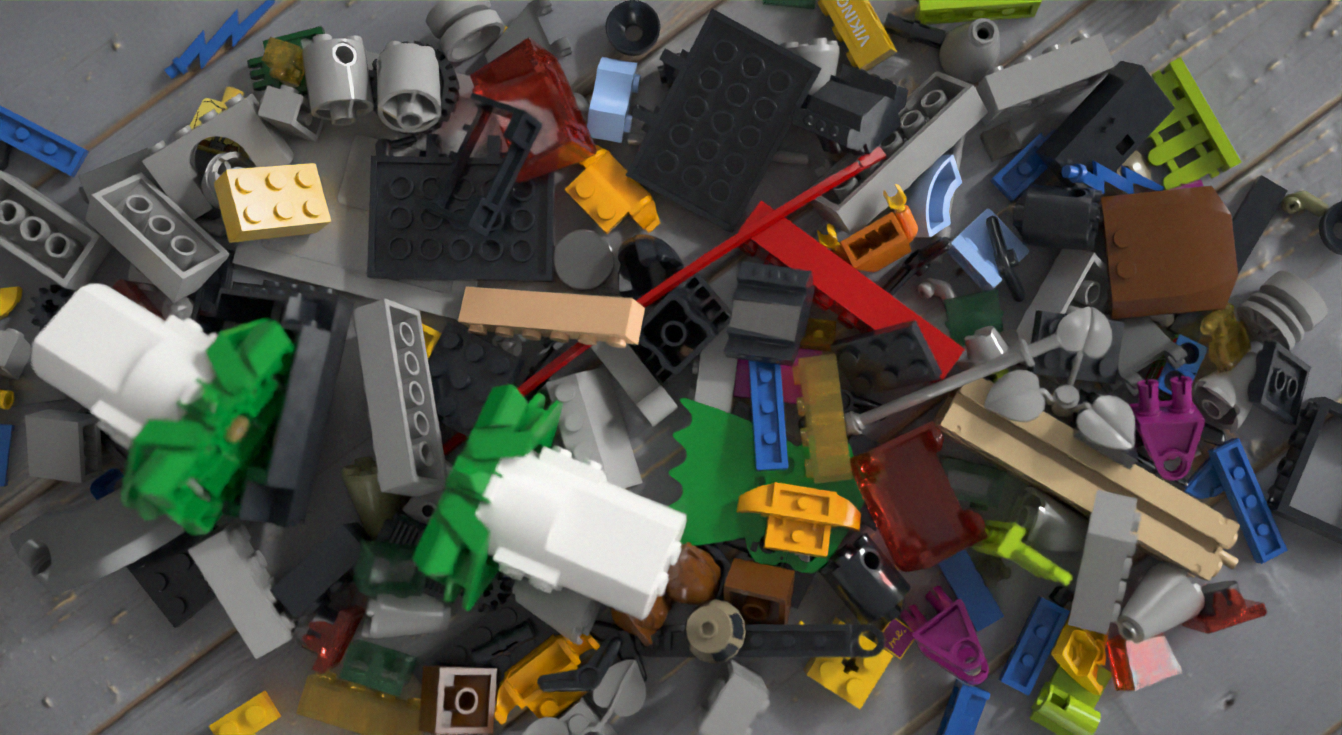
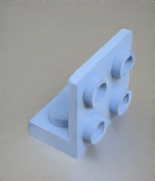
(975, 254)

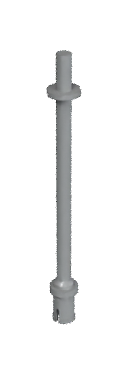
(855, 422)

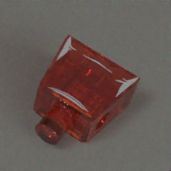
(1140, 663)

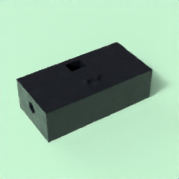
(1108, 123)

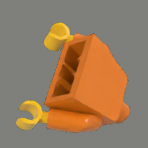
(878, 242)

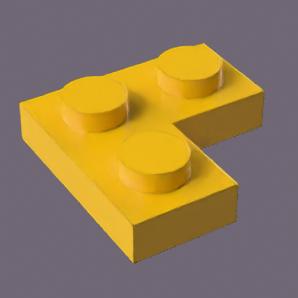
(248, 717)

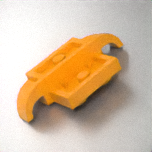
(610, 195)
(799, 516)
(520, 681)

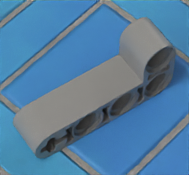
(636, 381)

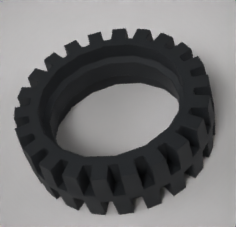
(450, 89)

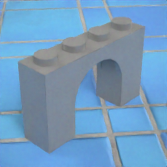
(175, 163)

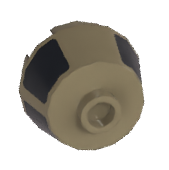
(714, 631)

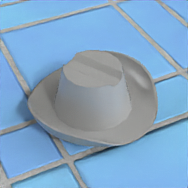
(988, 345)

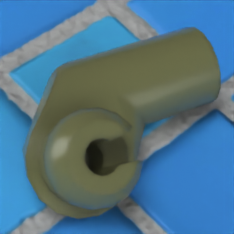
(1303, 200)

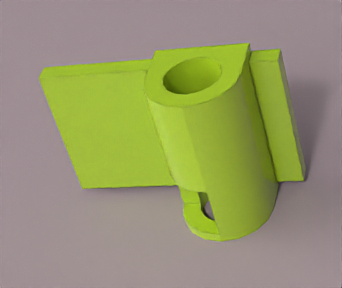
(1079, 714)

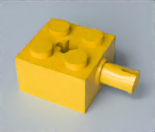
(853, 682)

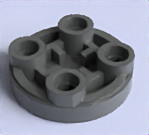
(583, 260)

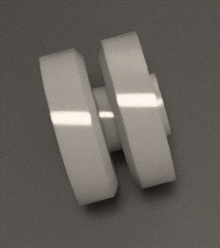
(464, 27)

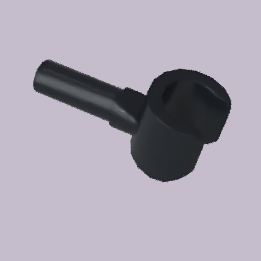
(384, 146)
(1061, 596)

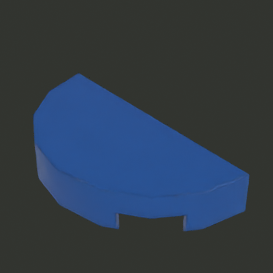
(1204, 482)

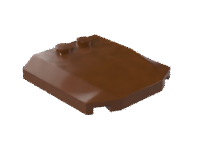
(1168, 252)

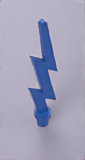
(208, 50)
(1078, 173)

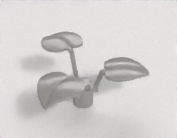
(1105, 423)
(619, 691)

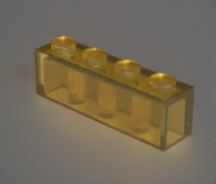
(824, 419)
(357, 707)

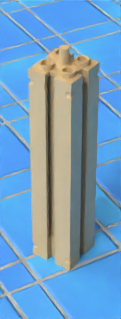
(1050, 459)

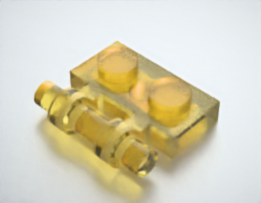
(1229, 338)

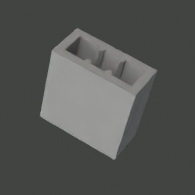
(64, 445)

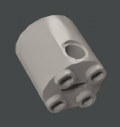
(337, 79)
(408, 87)

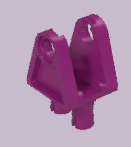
(1170, 426)
(948, 637)

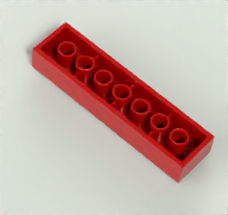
(840, 286)

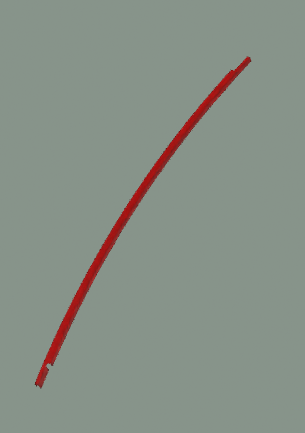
(866, 161)

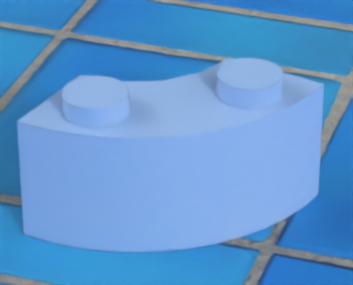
(612, 99)
(931, 196)

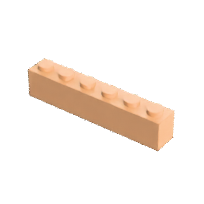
(552, 316)

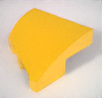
(1080, 653)

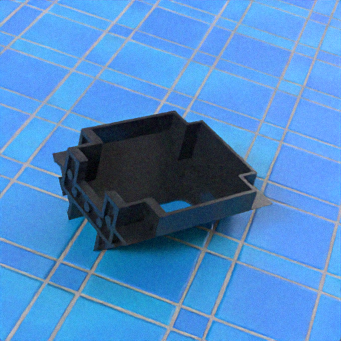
(320, 325)

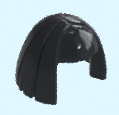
(645, 265)

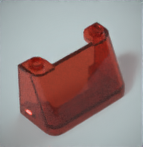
(536, 83)
(915, 500)

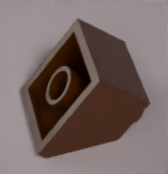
(759, 592)
(457, 700)

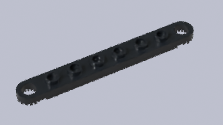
(778, 641)

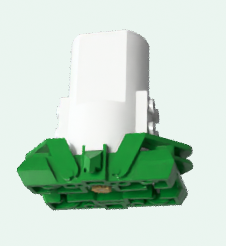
(178, 398)
(544, 517)

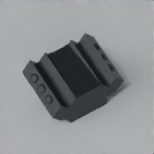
(853, 112)
(769, 313)
(680, 328)

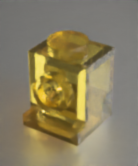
(284, 61)

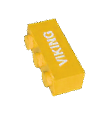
(860, 30)

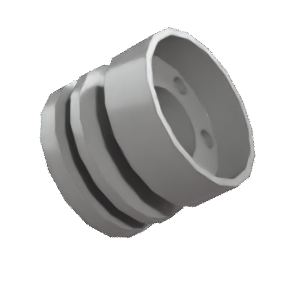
(1282, 310)

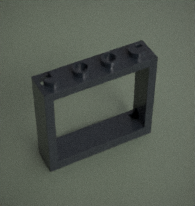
(1293, 464)

